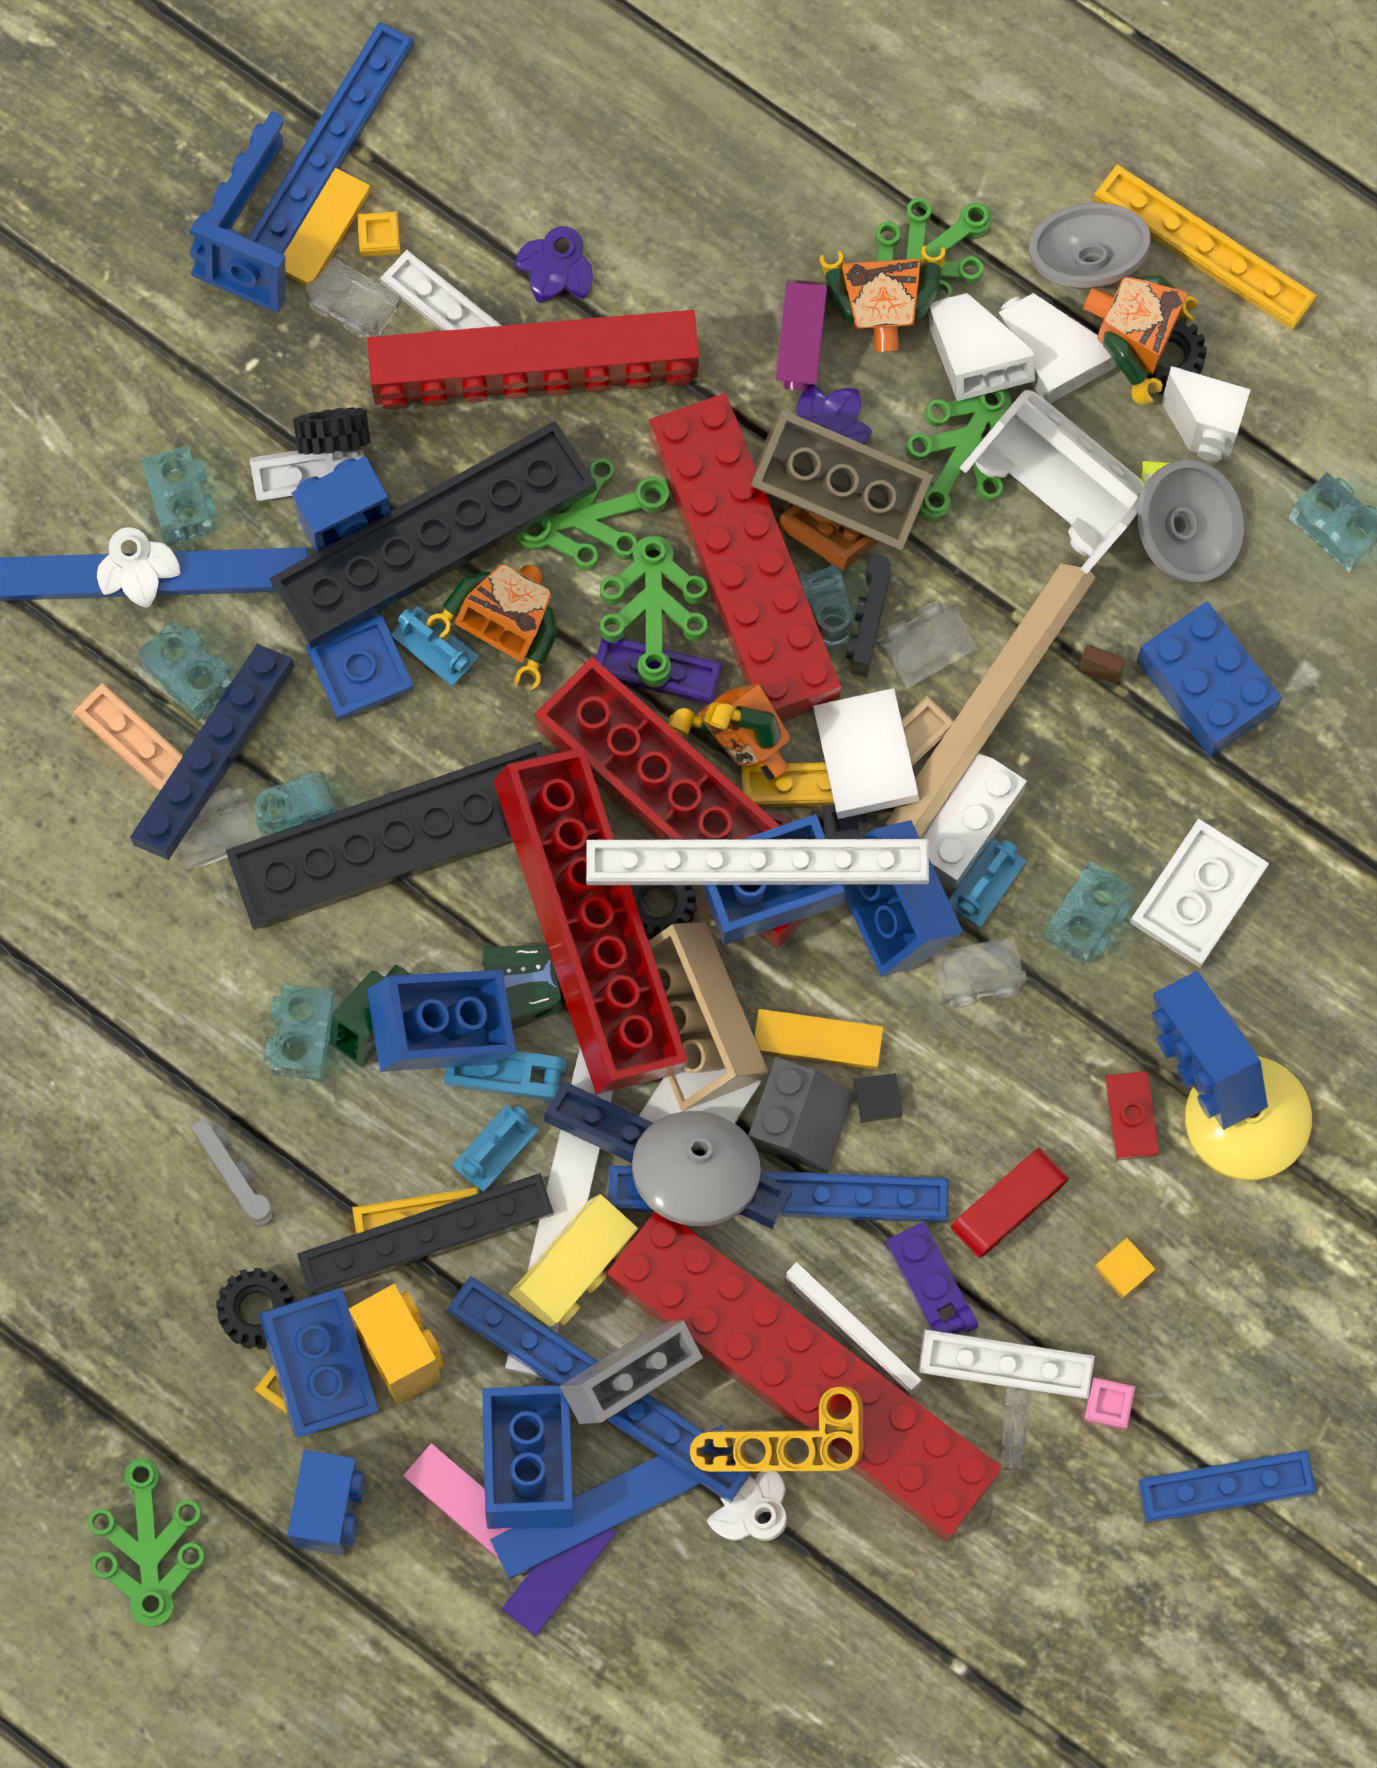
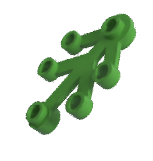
(948, 239)
(964, 441)
(586, 517)
(653, 602)
(147, 1550)

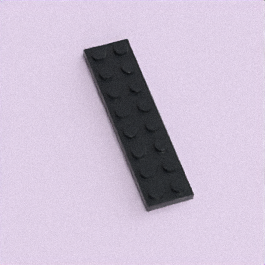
(433, 534)
(374, 842)

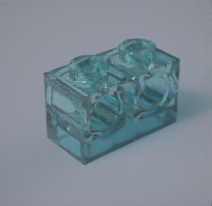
(174, 496)
(1329, 528)
(179, 675)
(1082, 910)
(311, 1032)

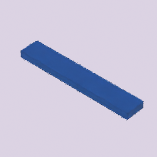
(594, 1513)

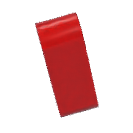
(1009, 1203)

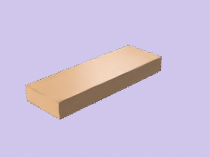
(129, 736)

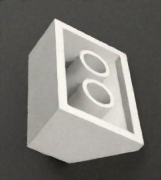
(971, 818)

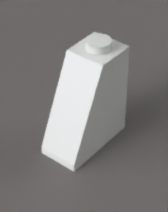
(978, 348)
(1062, 348)

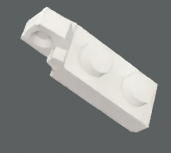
(282, 472)

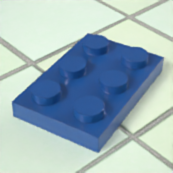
(318, 1362)

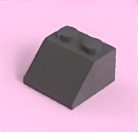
(800, 1115)

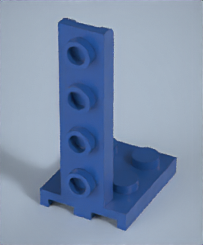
(225, 255)

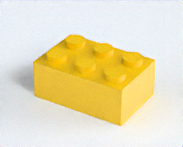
(394, 1340)

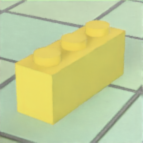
(574, 1262)

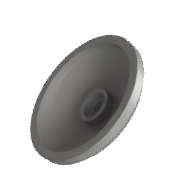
(1090, 245)
(1205, 516)
(691, 1186)

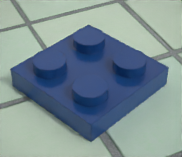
(360, 668)

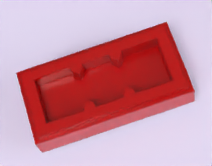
(1131, 1115)

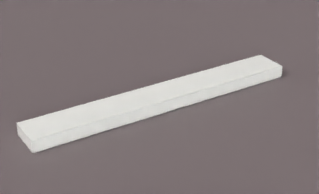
(758, 862)
(567, 1189)

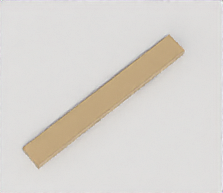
(994, 695)

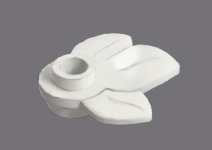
(139, 572)
(756, 1496)

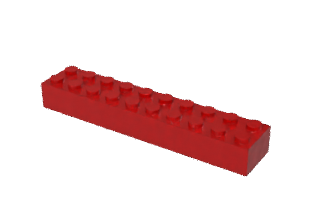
(792, 1365)

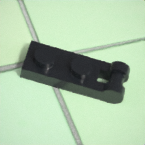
(869, 613)

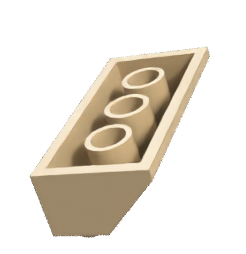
(706, 1012)

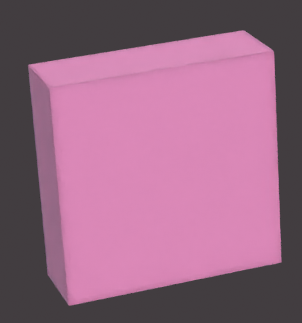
(1109, 1403)

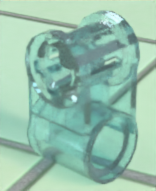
(826, 598)
(296, 801)

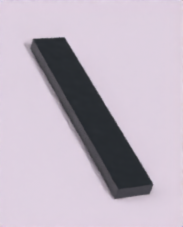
(425, 1234)

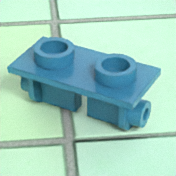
(446, 658)
(987, 881)
(495, 1147)

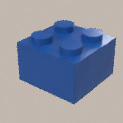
(339, 502)
(325, 1503)

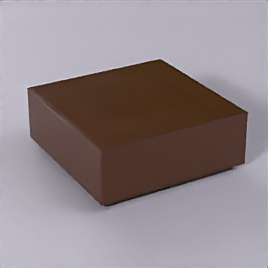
(1101, 664)

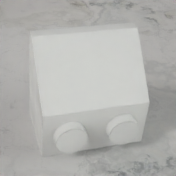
(1205, 412)

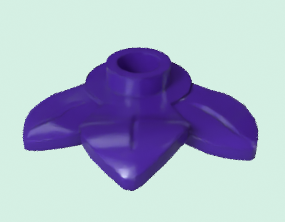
(555, 270)
(834, 412)

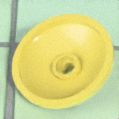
(1257, 1145)

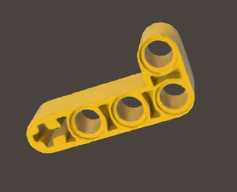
(777, 1442)

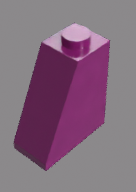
(801, 333)

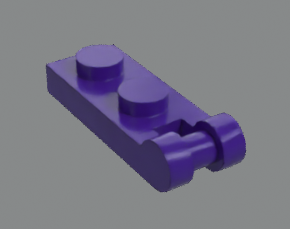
(930, 1280)

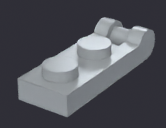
(234, 1174)

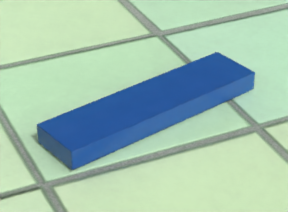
(1226, 1486)

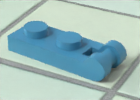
(512, 1076)

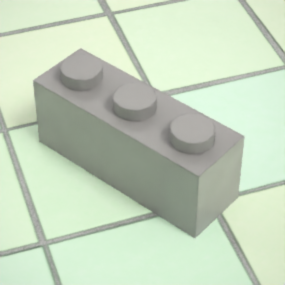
(631, 1372)

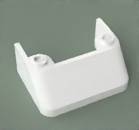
(1063, 471)

